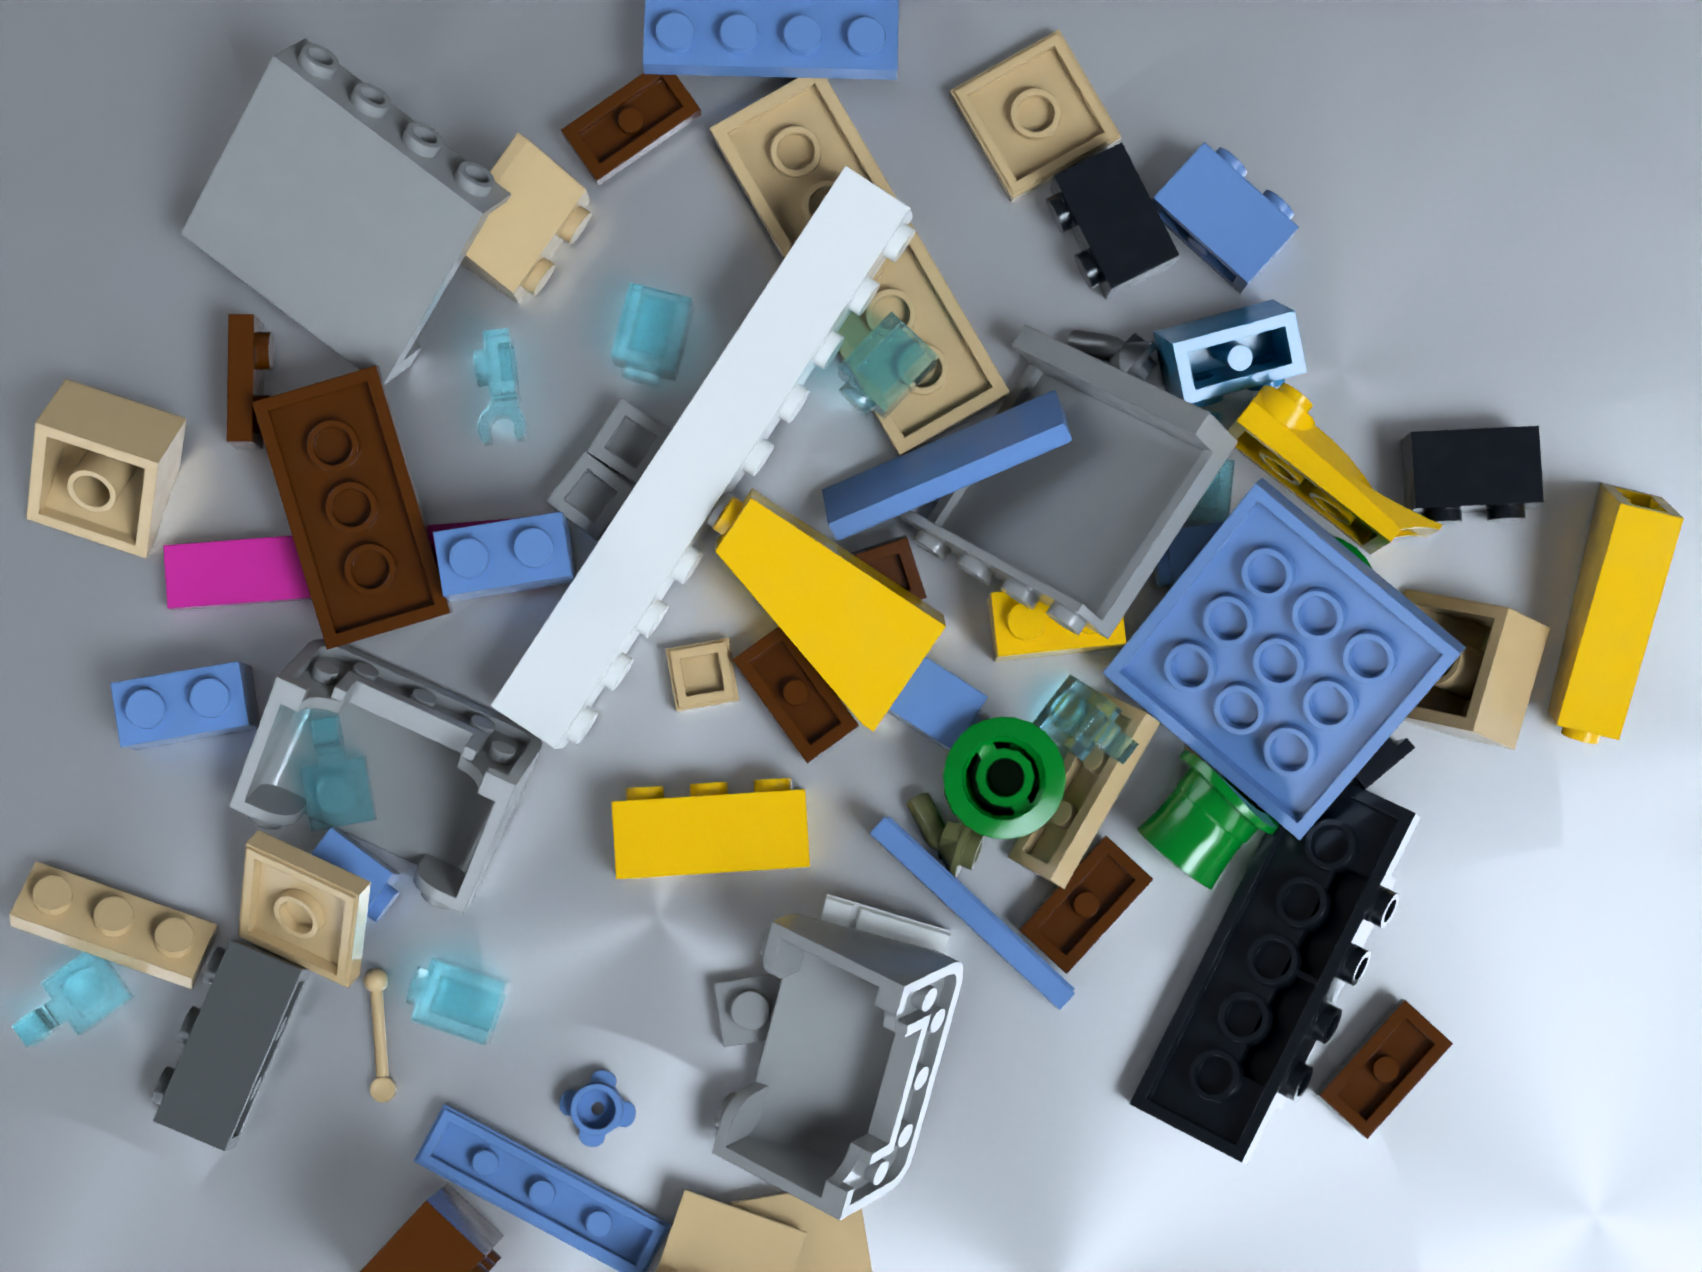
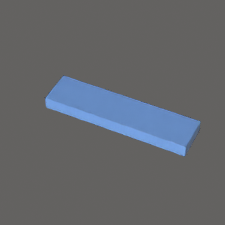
(946, 465)
(973, 912)
(542, 1191)

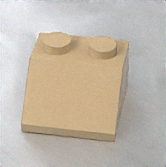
(526, 231)
(104, 467)
(1491, 680)

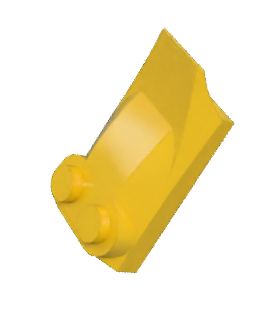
(1292, 450)

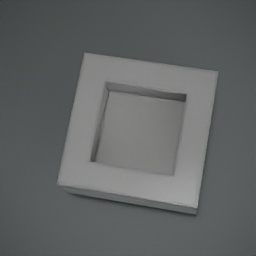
(628, 441)
(590, 496)
(746, 1008)

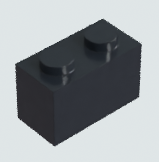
(1111, 222)
(1472, 473)

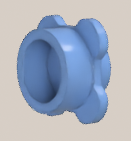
(579, 1106)

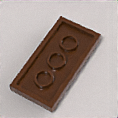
(352, 506)

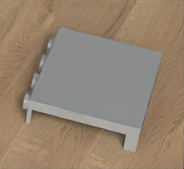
(341, 209)
(1089, 515)

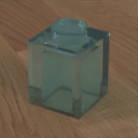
(652, 334)
(885, 367)
(457, 999)

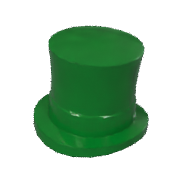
(1004, 778)
(1204, 822)

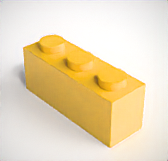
(710, 830)

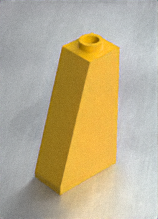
(834, 607)
(1613, 611)

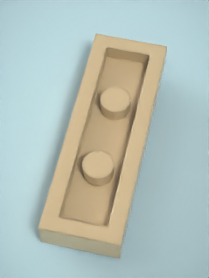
(1087, 799)
(113, 925)

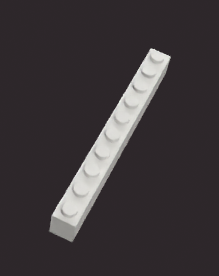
(704, 460)

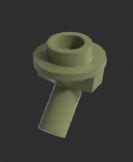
(954, 842)

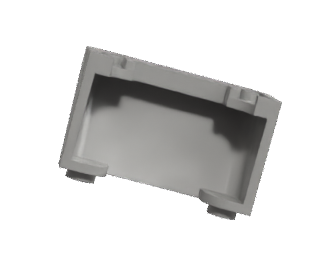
(436, 764)
(841, 1063)

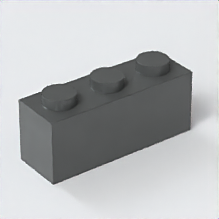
(229, 1043)

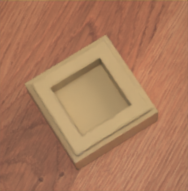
(702, 675)

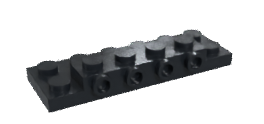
(1277, 973)

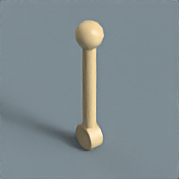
(383, 1087)

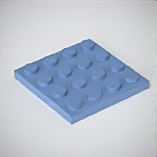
(772, 38)
(1282, 659)

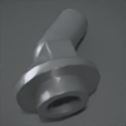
(1128, 356)

